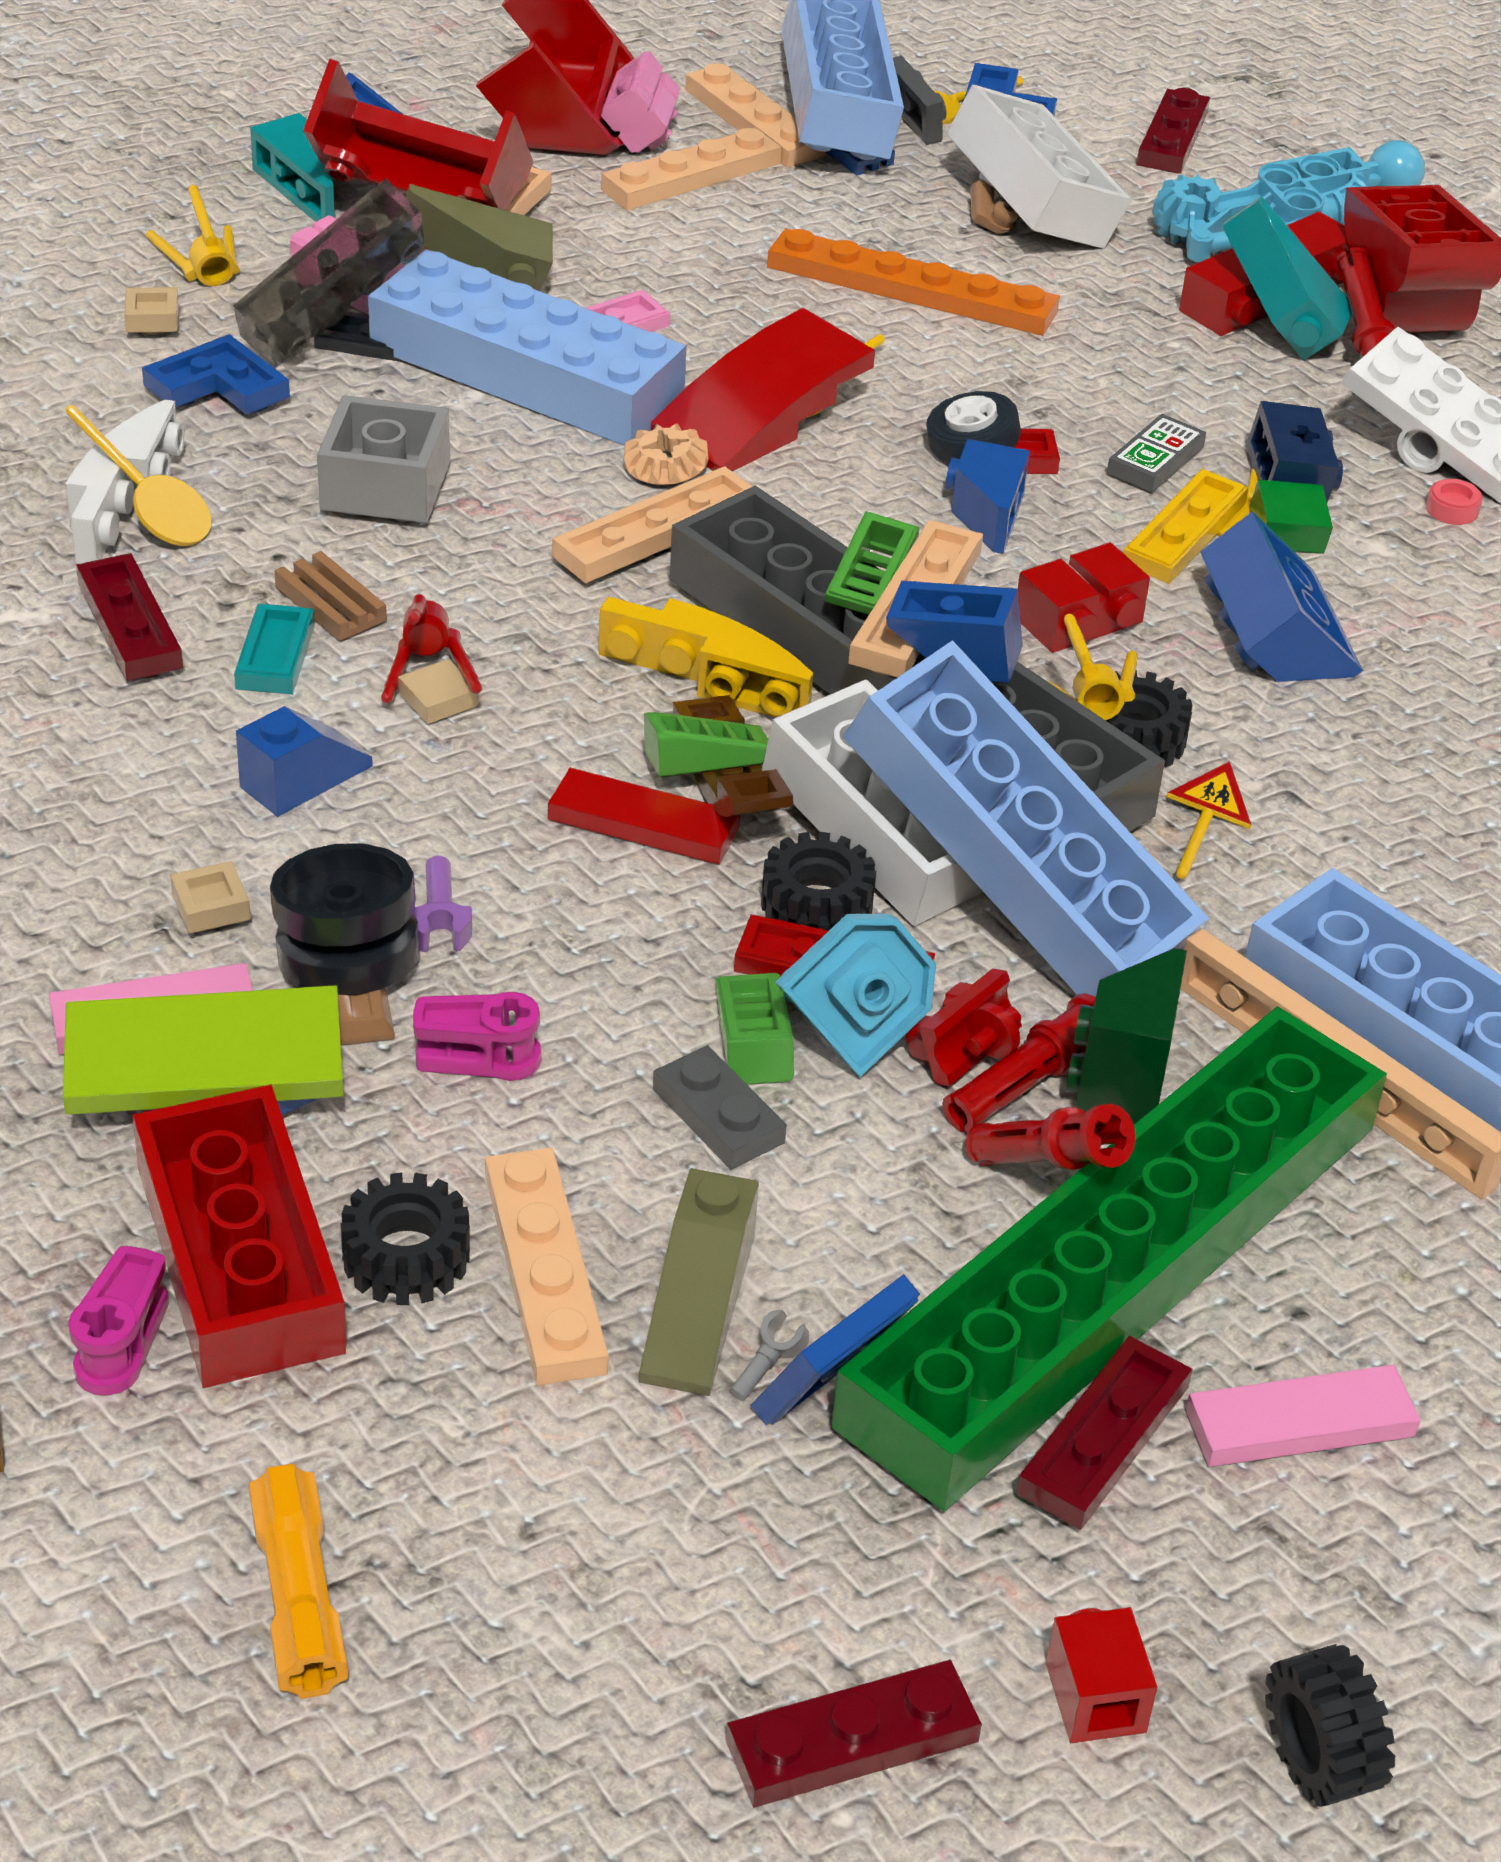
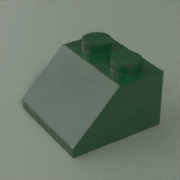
(1128, 1036)

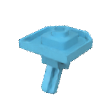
(862, 986)

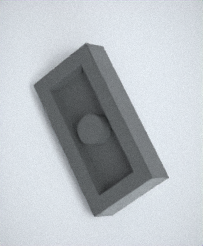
(922, 106)
(719, 1107)

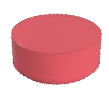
(1454, 501)

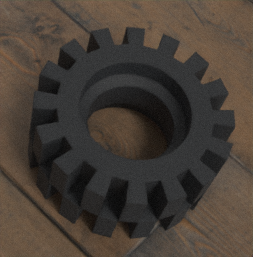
(1156, 717)
(817, 863)
(411, 1267)
(1329, 1725)

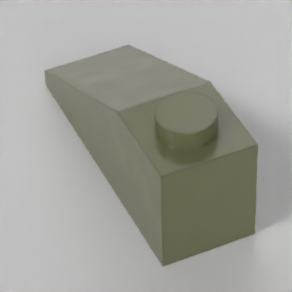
(485, 236)
(700, 1281)

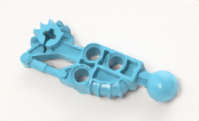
(1295, 188)

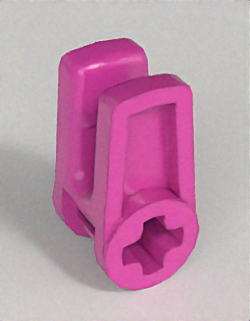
(473, 1034)
(118, 1321)

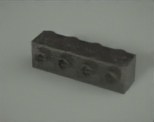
(330, 274)

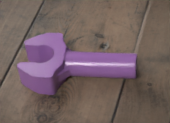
(440, 910)

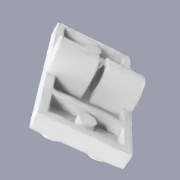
(1436, 408)

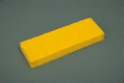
(1186, 525)

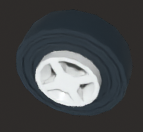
(972, 416)

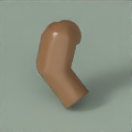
(987, 213)

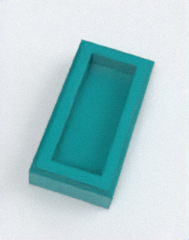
(274, 649)

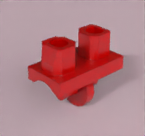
(970, 1026)

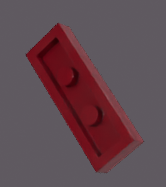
(1173, 130)
(129, 617)
(1104, 1432)
(852, 1733)

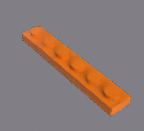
(914, 281)

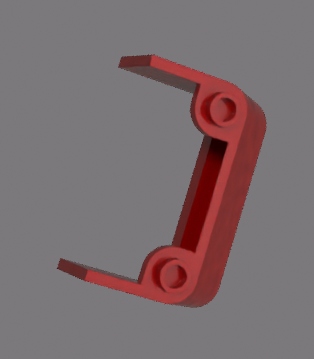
(560, 77)
(382, 144)

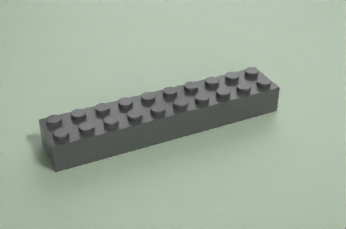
(772, 574)

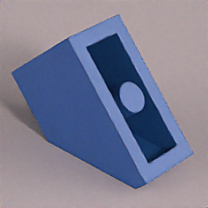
(988, 489)
(977, 618)
(294, 759)

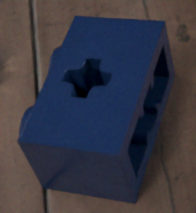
(1294, 446)

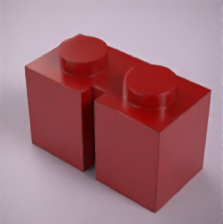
(1105, 605)

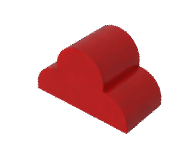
(1423, 254)

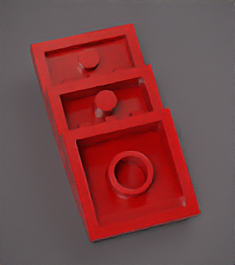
(765, 387)

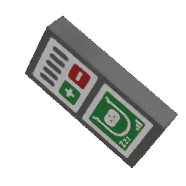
(1156, 453)

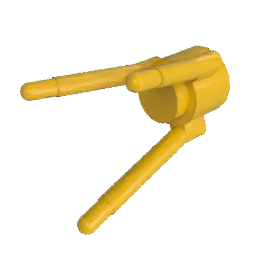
(209, 256)
(1098, 684)

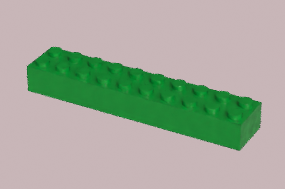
(1103, 1258)

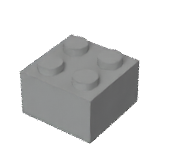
(383, 459)

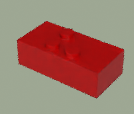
(239, 1236)

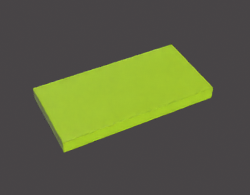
(200, 1047)

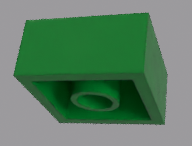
(1294, 513)

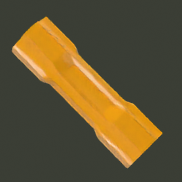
(304, 1625)

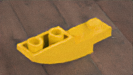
(706, 649)

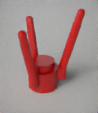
(427, 633)

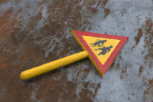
(1215, 795)

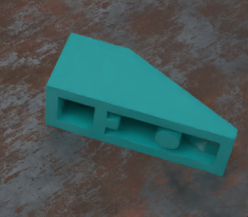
(291, 166)
(1287, 279)

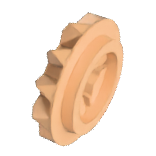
(649, 464)

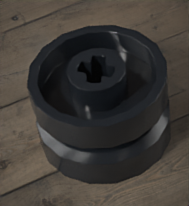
(345, 918)

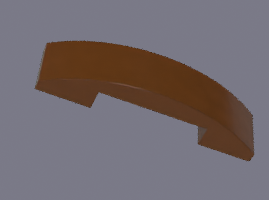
(739, 788)

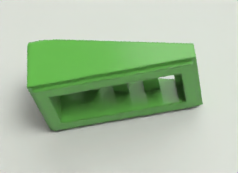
(874, 534)
(698, 745)
(756, 1034)

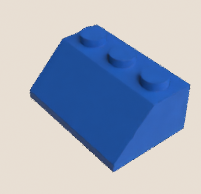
(1276, 606)

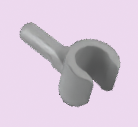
(769, 1353)

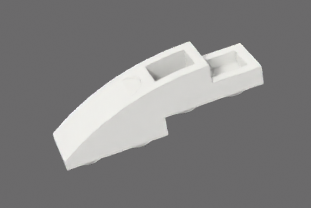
(101, 490)

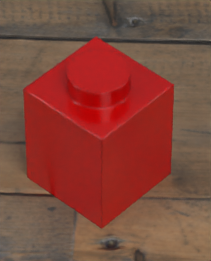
(1100, 1674)

